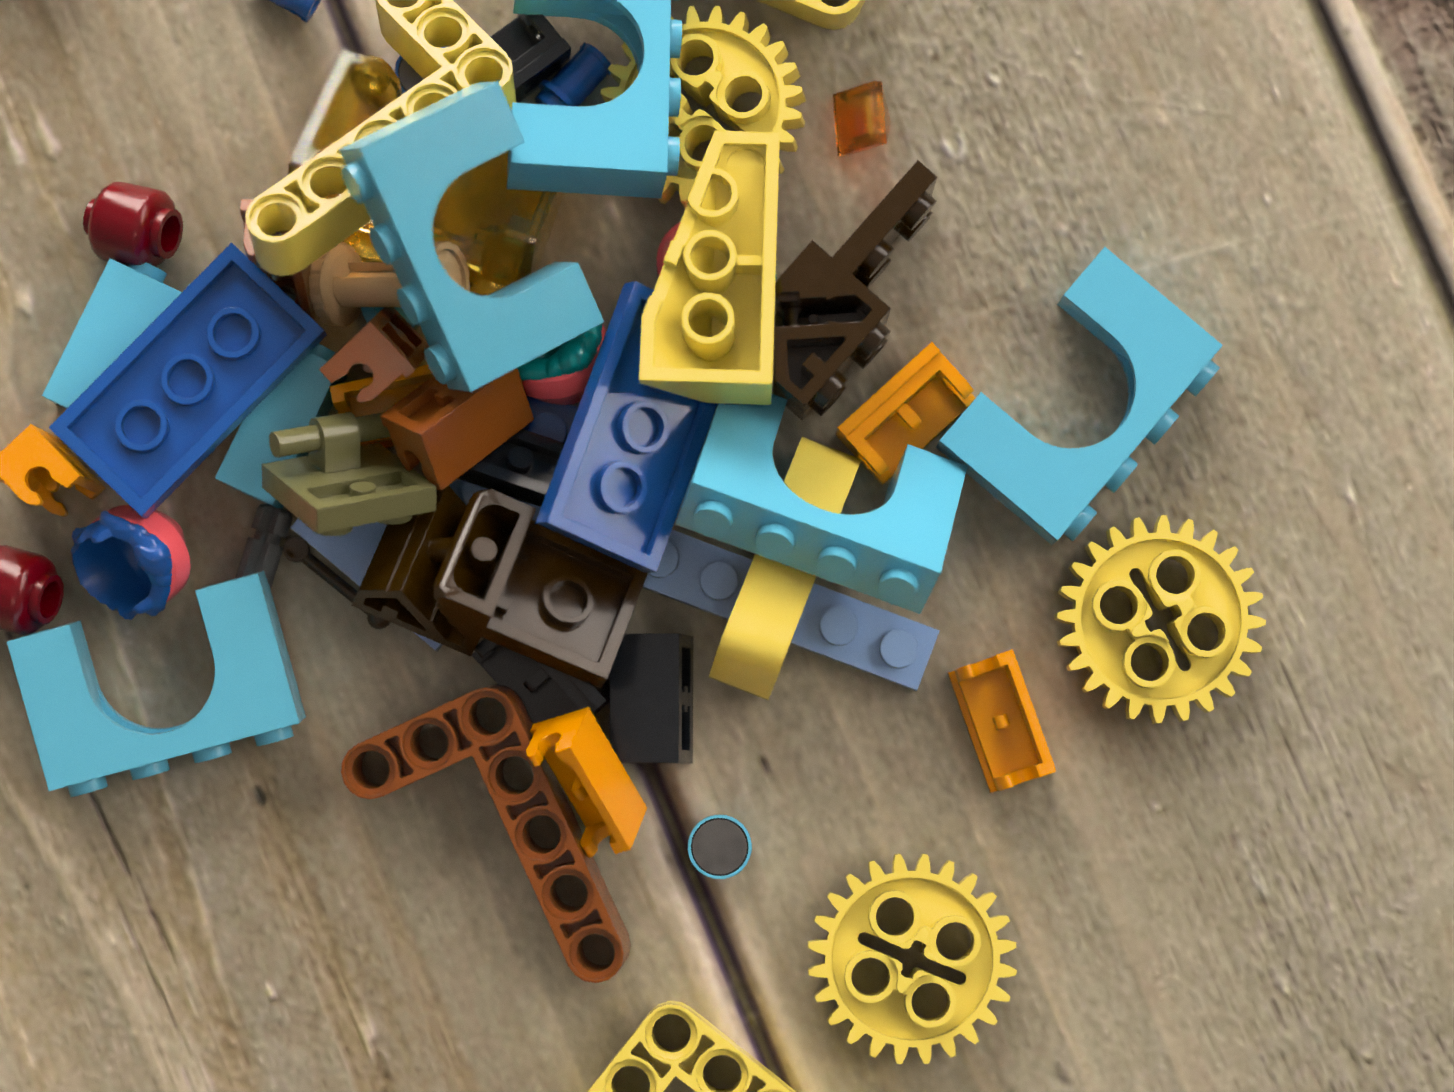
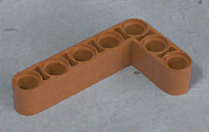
(516, 809)

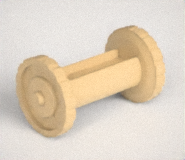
(345, 284)

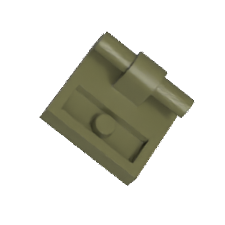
(340, 480)

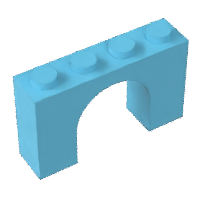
(615, 144)
(400, 181)
(122, 308)
(1161, 359)
(881, 553)
(87, 739)

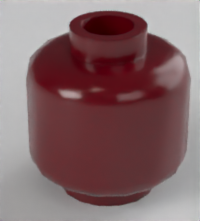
(133, 224)
(28, 590)

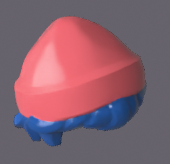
(131, 560)

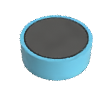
(719, 846)

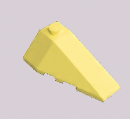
(714, 302)

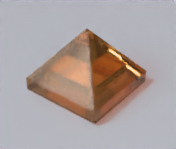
(861, 118)

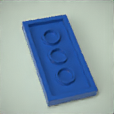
(188, 381)
(625, 451)

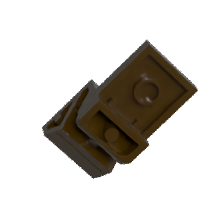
(833, 291)
(503, 580)

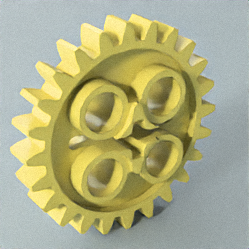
(739, 66)
(1210, 592)
(889, 1012)

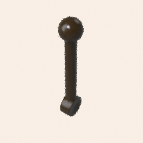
(298, 551)

